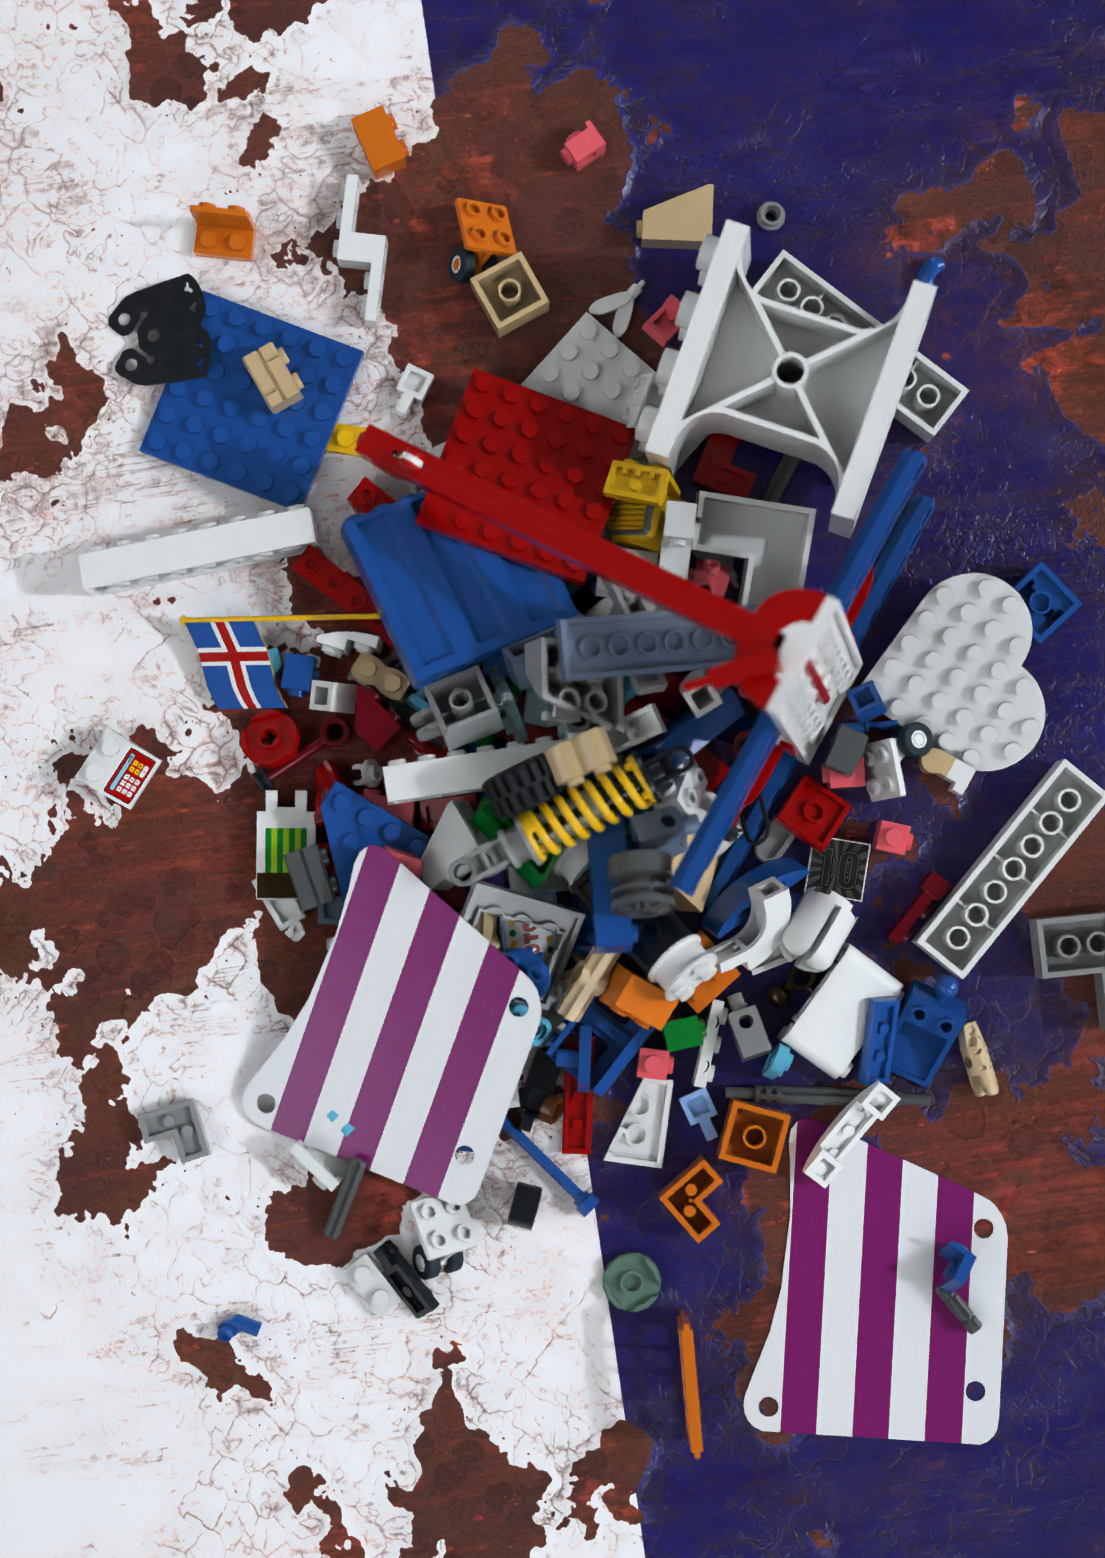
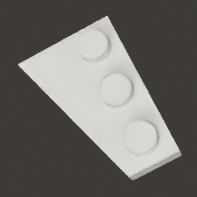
(644, 1126)

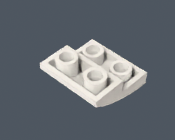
(341, 643)

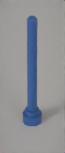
(583, 1200)

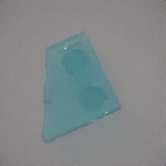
(505, 702)

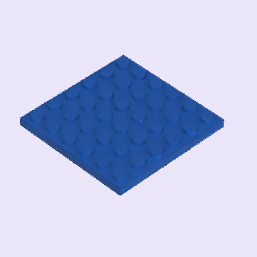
(224, 424)

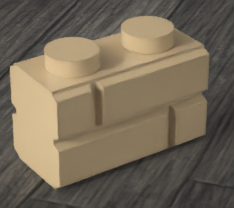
(273, 378)

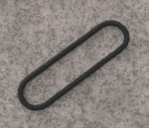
(766, 820)

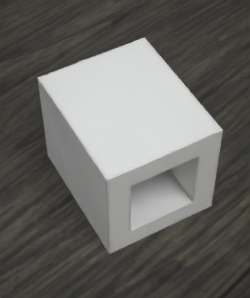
(333, 697)

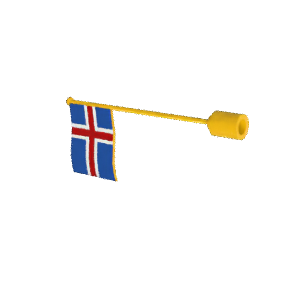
(237, 659)

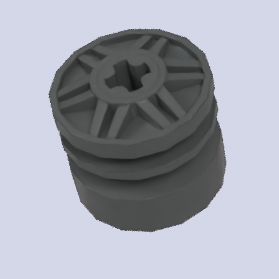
(641, 884)

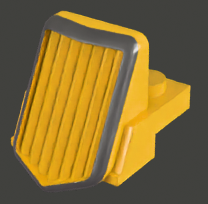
(637, 524)

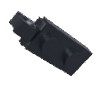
(538, 1085)
(405, 1280)

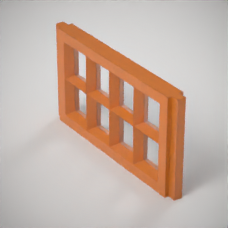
(689, 1382)

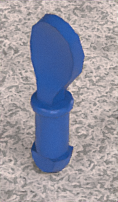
(885, 726)

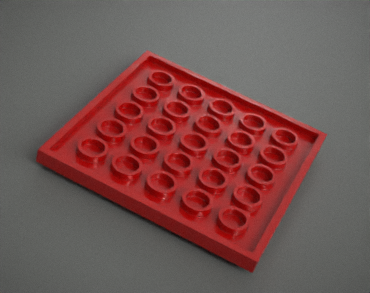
(536, 452)

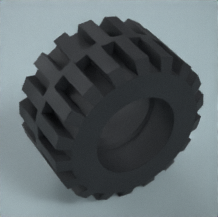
(521, 787)

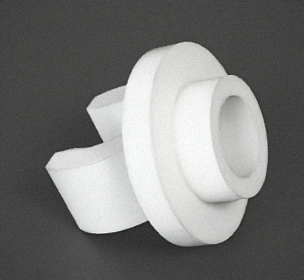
(370, 772)

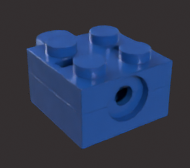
(1046, 601)

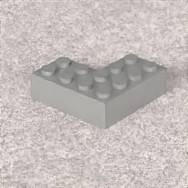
(1071, 948)

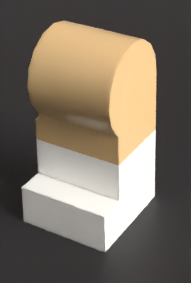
(948, 768)

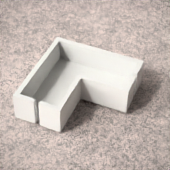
(764, 533)

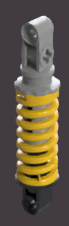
(574, 815)

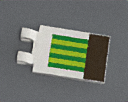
(279, 833)

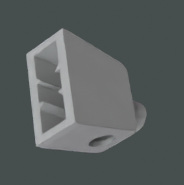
(751, 1041)

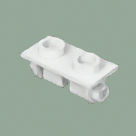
(645, 393)

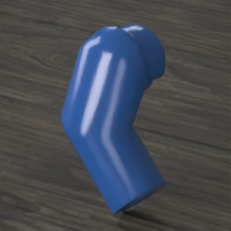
(930, 269)
(237, 1324)

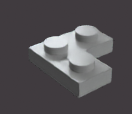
(180, 1121)

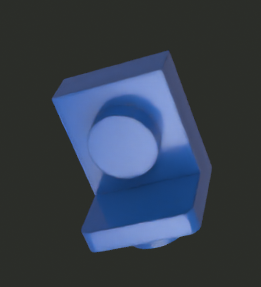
(958, 1267)

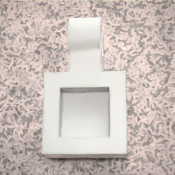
(413, 386)

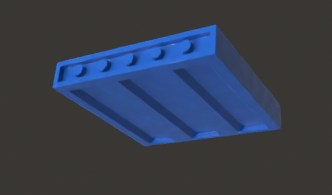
(446, 598)

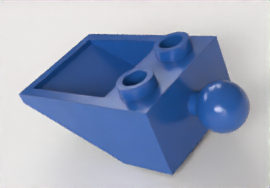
(927, 1028)

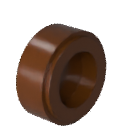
(551, 1109)

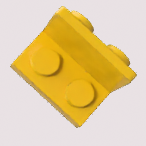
(640, 483)

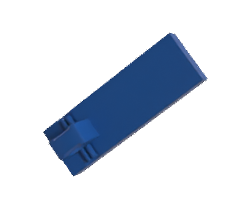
(878, 1040)

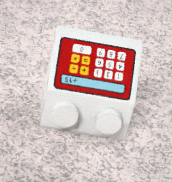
(118, 768)

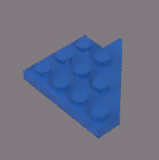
(356, 823)

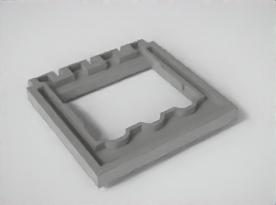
(530, 911)

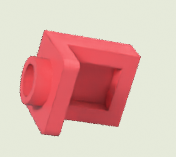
(662, 323)

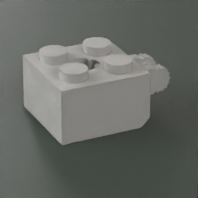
(460, 709)

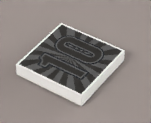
(839, 869)

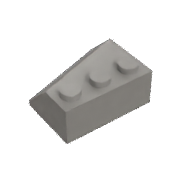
(592, 698)

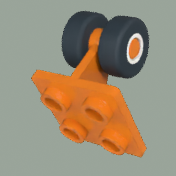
(484, 234)

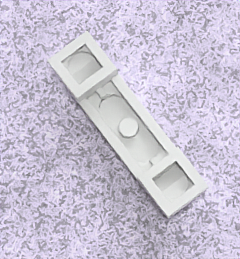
(846, 1131)

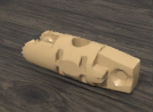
(977, 1060)

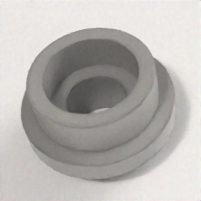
(774, 208)

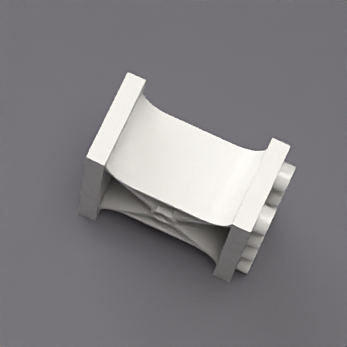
(744, 350)

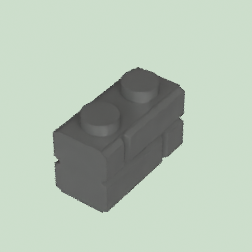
(311, 877)

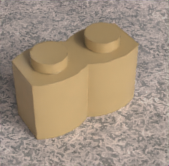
(389, 681)
(580, 757)

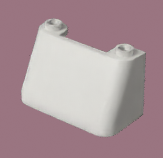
(834, 1017)

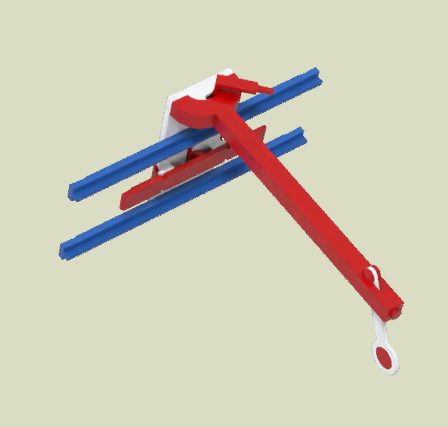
(789, 656)

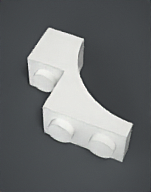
(677, 537)

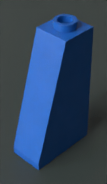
(693, 732)

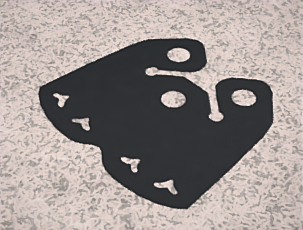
(179, 330)

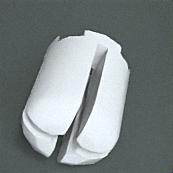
(817, 930)

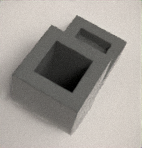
(845, 750)

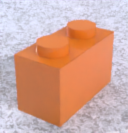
(379, 142)

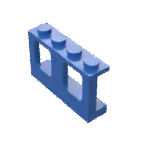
(621, 1041)

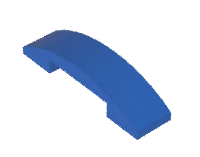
(725, 910)

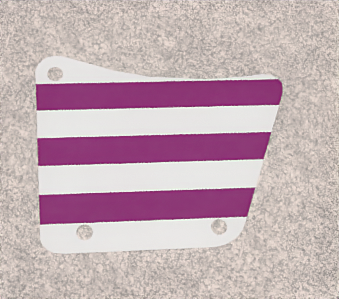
(402, 1039)
(858, 1320)

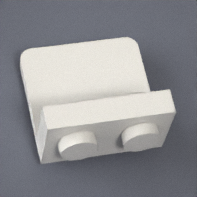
(326, 1168)

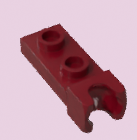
(931, 889)

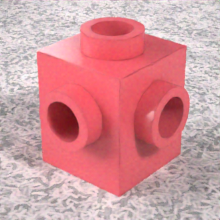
(710, 576)

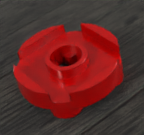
(283, 748)

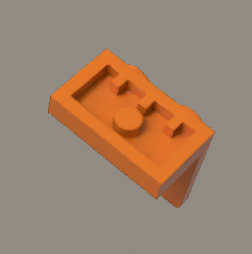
(223, 232)

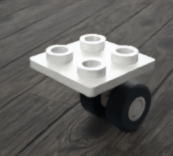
(884, 758)
(444, 1235)

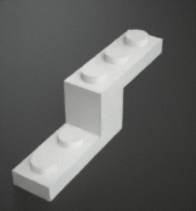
(361, 250)

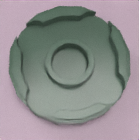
(631, 1281)

